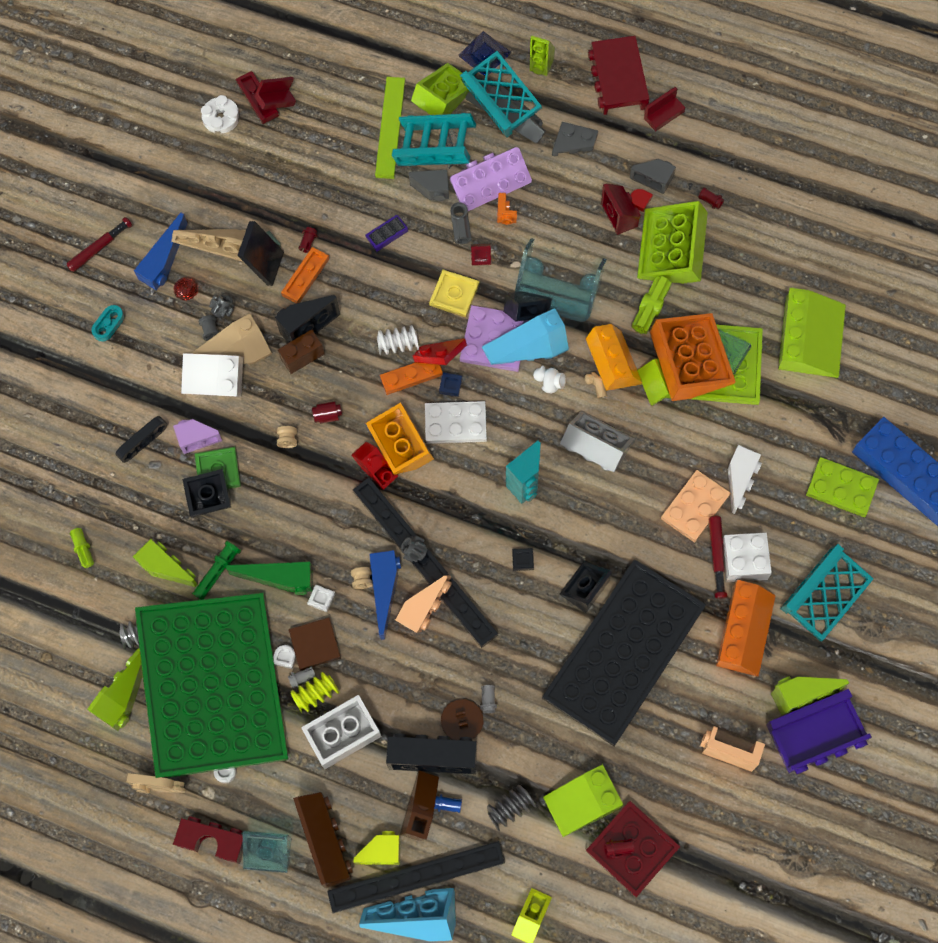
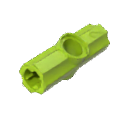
(651, 305)

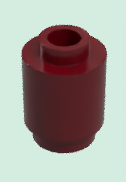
(326, 412)

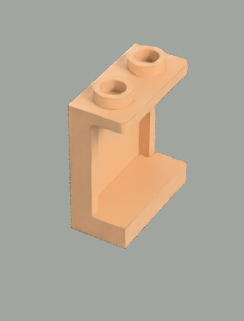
(731, 754)

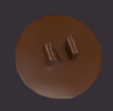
(462, 719)

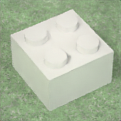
(746, 557)

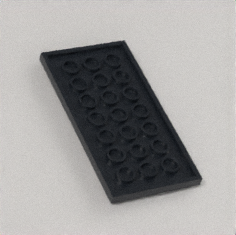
(624, 652)

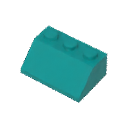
(523, 474)

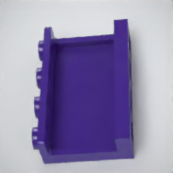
(818, 732)

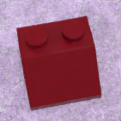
(619, 208)

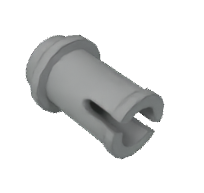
(301, 677)
(488, 699)

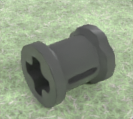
(208, 326)

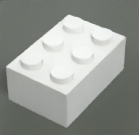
(341, 732)

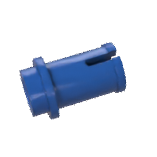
(447, 804)

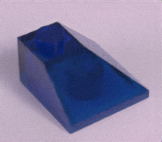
(481, 49)

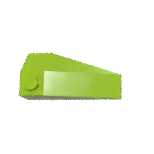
(115, 703)

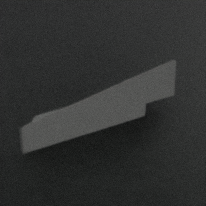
(530, 128)

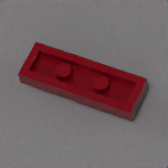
(249, 84)

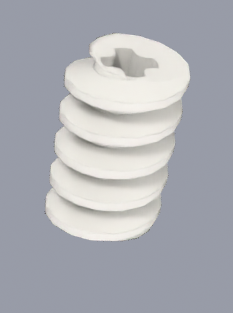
(397, 340)

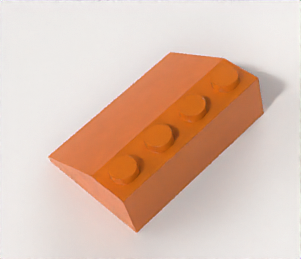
(691, 355)

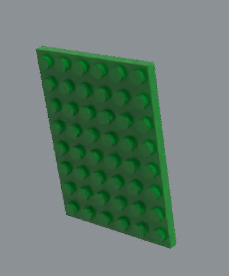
(210, 685)

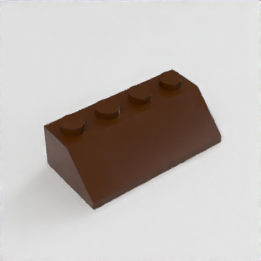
(322, 839)

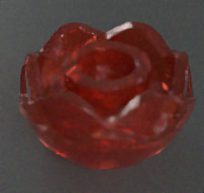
(185, 294)

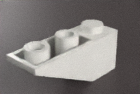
(739, 475)

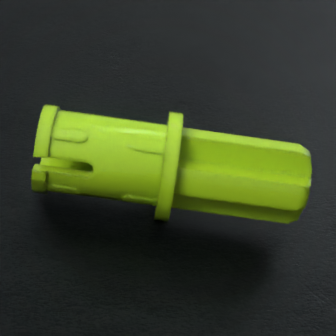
(81, 547)

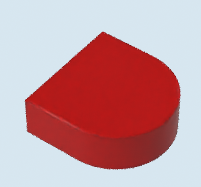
(641, 199)

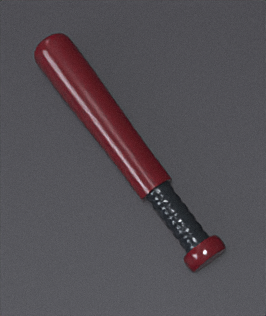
(90, 251)
(716, 538)

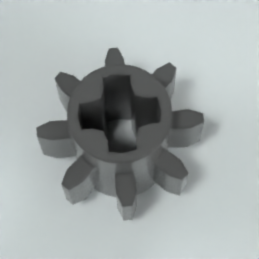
(221, 305)
(413, 548)

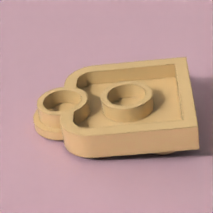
(145, 783)

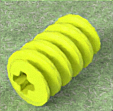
(314, 692)

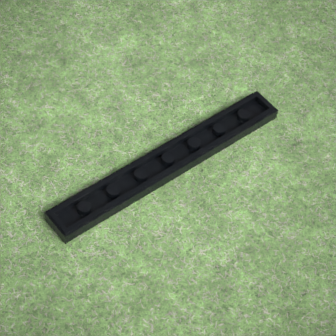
(415, 877)

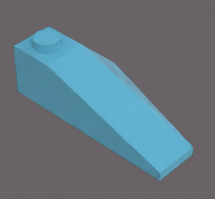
(535, 339)
(422, 918)

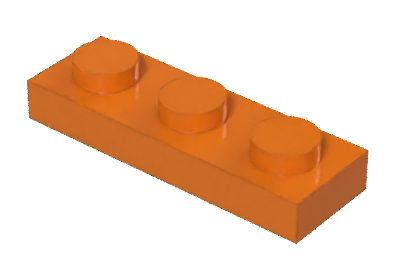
(305, 275)
(409, 376)

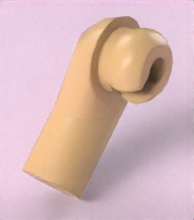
(596, 380)

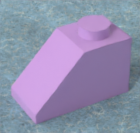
(195, 435)

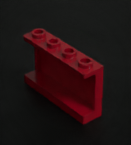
(618, 73)

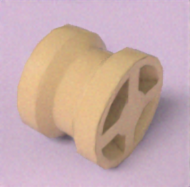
(286, 437)
(361, 578)

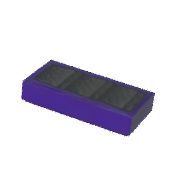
(386, 233)

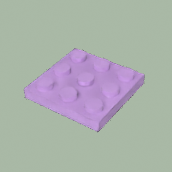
(483, 327)

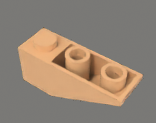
(418, 608)

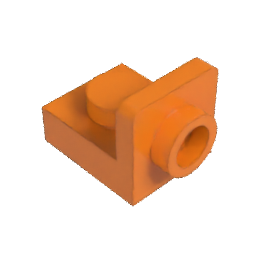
(505, 215)

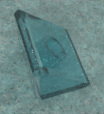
(266, 851)

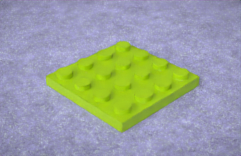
(748, 376)

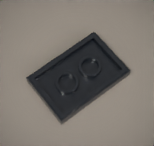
(260, 253)

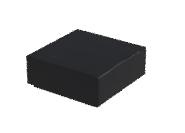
(523, 559)

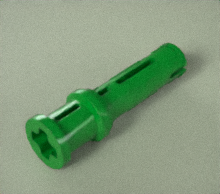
(224, 558)

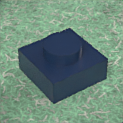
(450, 384)

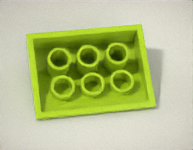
(673, 242)
(811, 334)

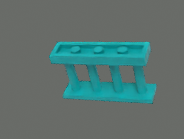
(435, 155)

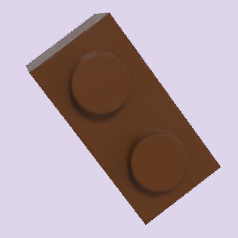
(301, 351)

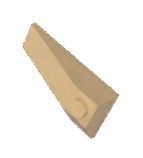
(217, 241)
(238, 339)

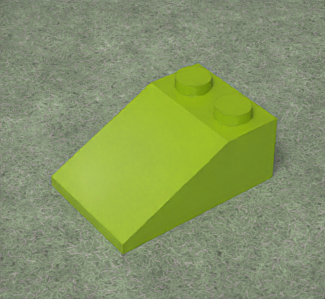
(440, 91)
(803, 691)
(583, 801)

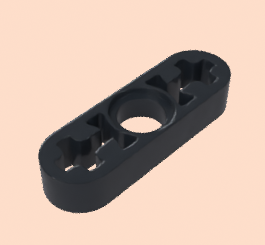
(141, 439)

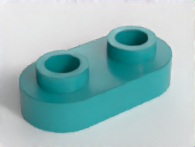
(107, 324)

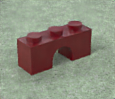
(192, 833)

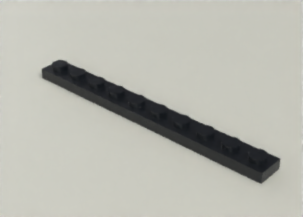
(429, 566)

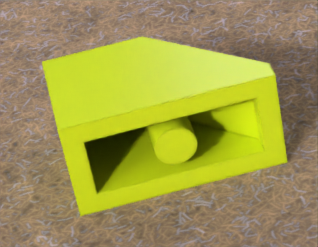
(381, 850)
(531, 916)

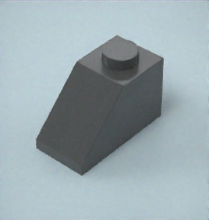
(654, 174)
(431, 184)

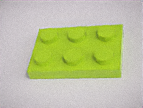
(842, 487)

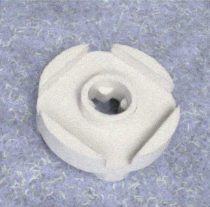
(220, 105)

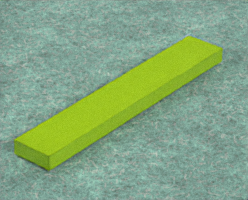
(390, 127)

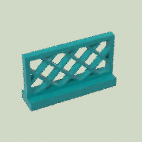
(486, 101)
(810, 584)

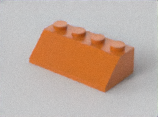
(746, 628)

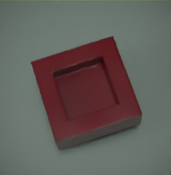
(481, 254)

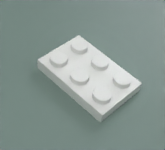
(455, 422)

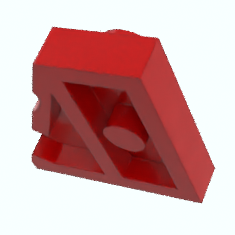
(439, 353)

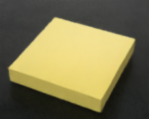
(454, 293)

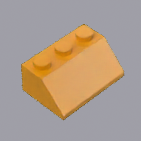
(612, 357)
(399, 440)

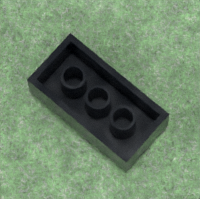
(431, 755)

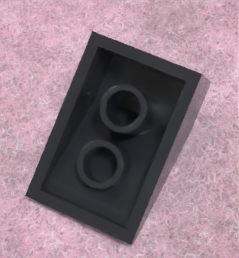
(307, 316)

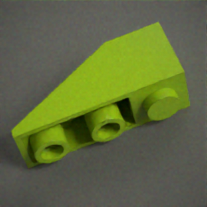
(541, 55)
(160, 565)

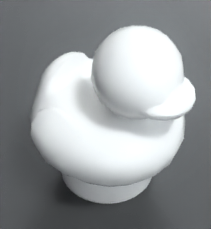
(551, 379)

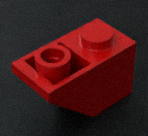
(374, 464)

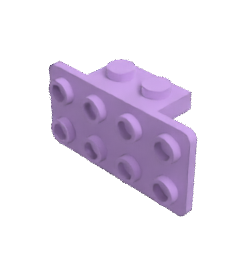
(487, 178)

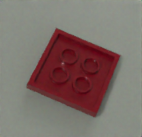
(651, 849)

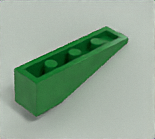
(290, 577)

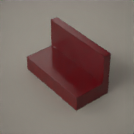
(275, 93)
(663, 110)

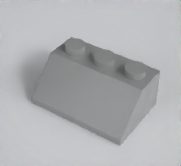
(596, 441)

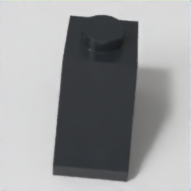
(525, 305)

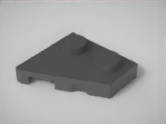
(574, 138)

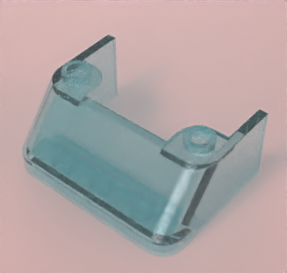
(567, 298)

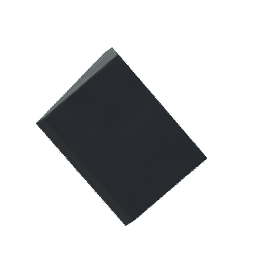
(207, 493)
(586, 585)

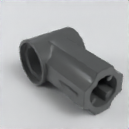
(460, 223)

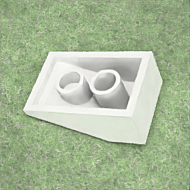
(212, 375)

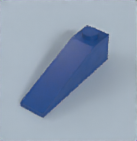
(158, 262)
(384, 577)

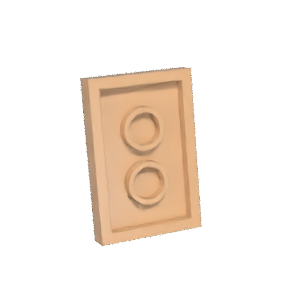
(694, 506)

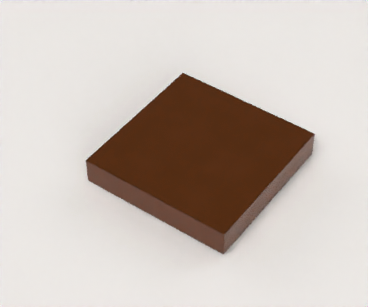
(314, 643)

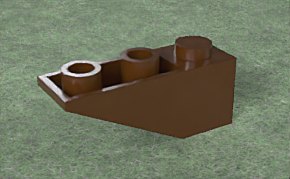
(420, 807)

